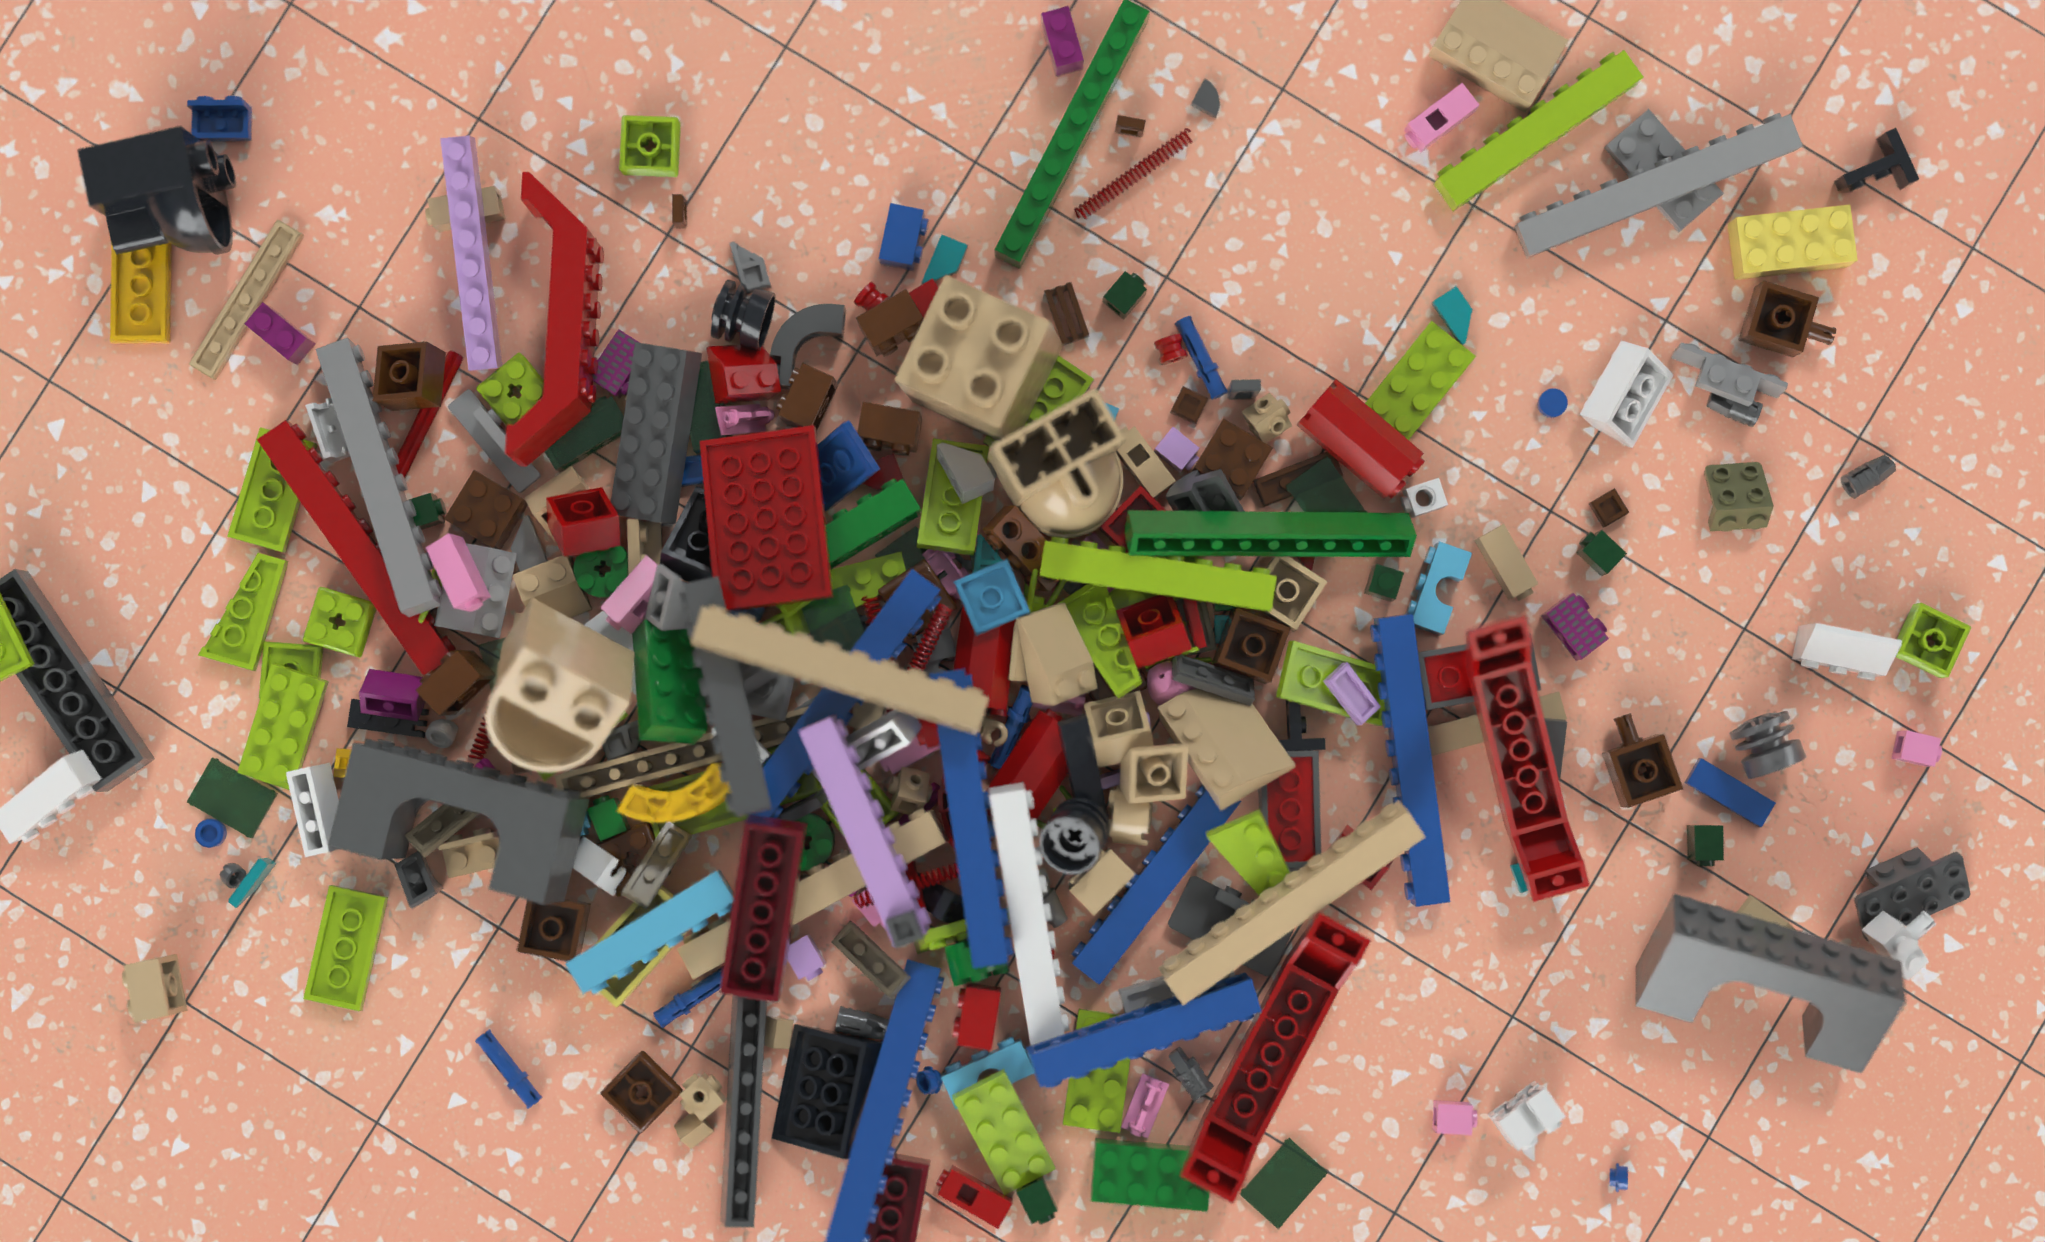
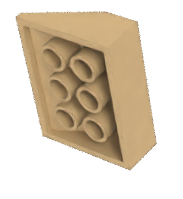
(1499, 50)
(1227, 744)

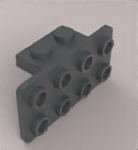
(1912, 885)
(1205, 905)

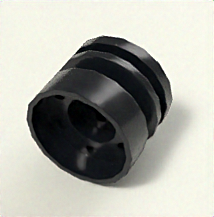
(738, 314)
(1071, 849)

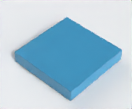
(991, 597)

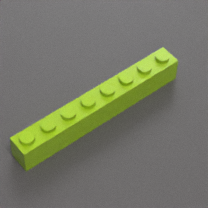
(1538, 130)
(1158, 576)

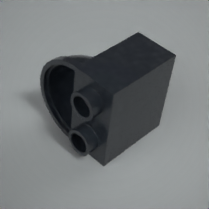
(161, 191)

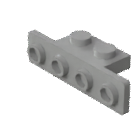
(1726, 377)
(491, 437)

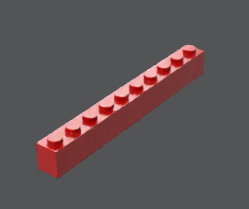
(351, 541)

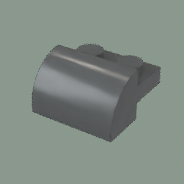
(1203, 493)

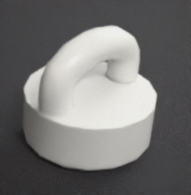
(442, 733)

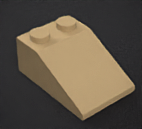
(1055, 656)

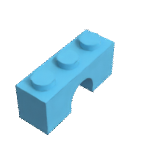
(1427, 609)
(1009, 1056)

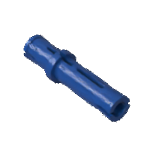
(1206, 368)
(1017, 717)
(683, 1003)
(508, 1068)

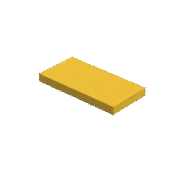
(141, 295)

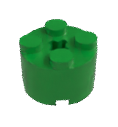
(591, 580)
(822, 841)
(961, 966)

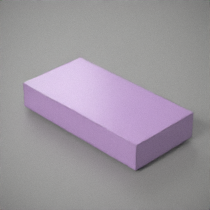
(1352, 693)

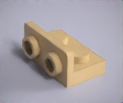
(643, 540)
(471, 853)

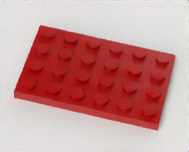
(766, 518)

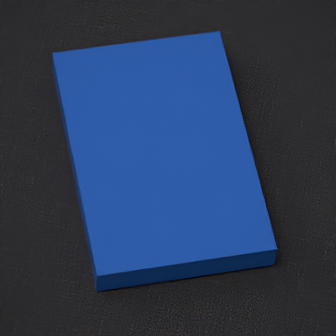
(843, 464)

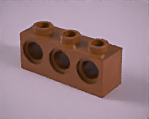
(1021, 532)

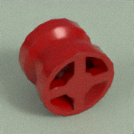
(870, 297)
(1170, 349)

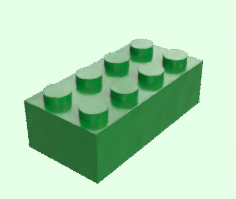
(870, 521)
(667, 686)
(1144, 1176)

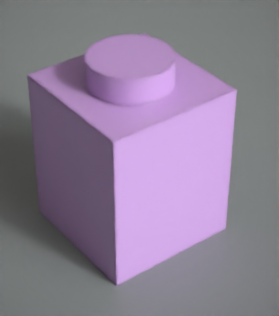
(1177, 450)
(805, 958)

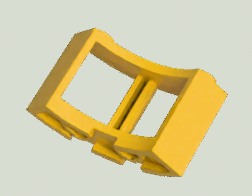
(677, 805)

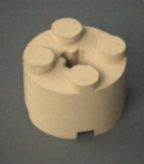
(1129, 820)

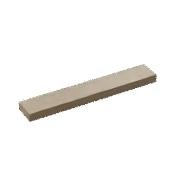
(245, 299)
(1467, 730)

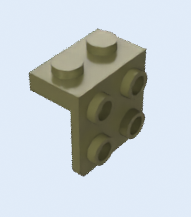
(1738, 496)

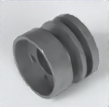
(1767, 744)

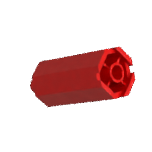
(1361, 440)
(987, 660)
(1035, 762)

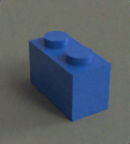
(902, 237)

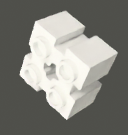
(1527, 1116)

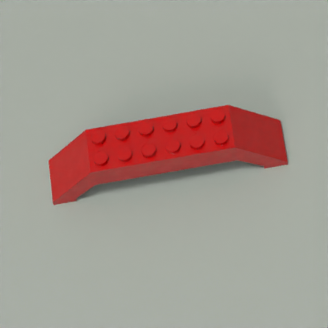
(570, 329)
(1522, 758)
(1271, 1055)

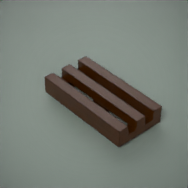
(1059, 292)

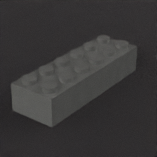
(655, 433)

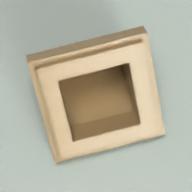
(778, 1032)
(692, 1130)

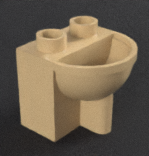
(1064, 468)
(556, 691)

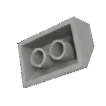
(496, 571)

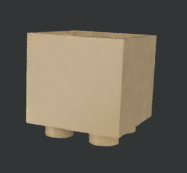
(979, 360)

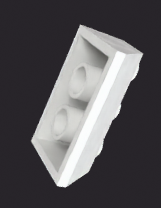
(1627, 393)
(1845, 650)

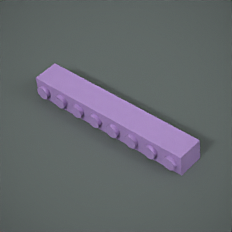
(471, 252)
(861, 820)

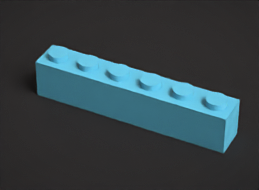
(650, 932)

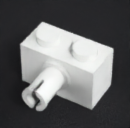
(1900, 941)

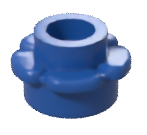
(929, 1081)
(1619, 1177)

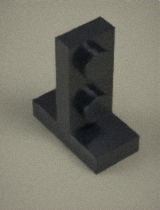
(1895, 162)
(1295, 727)
(943, 903)

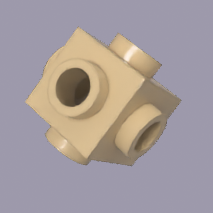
(1267, 418)
(909, 790)
(702, 1106)

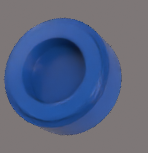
(1552, 403)
(210, 833)

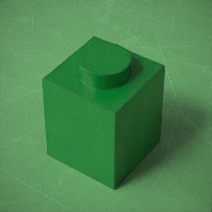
(606, 818)

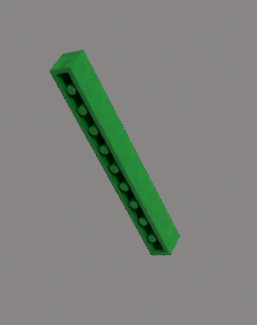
(1071, 133)
(1269, 534)

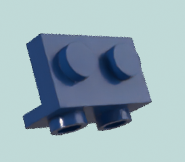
(221, 119)

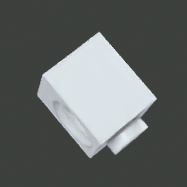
(1435, 493)

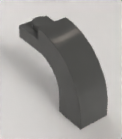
(801, 327)

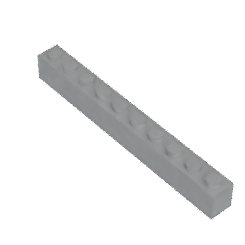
(1659, 185)
(379, 478)

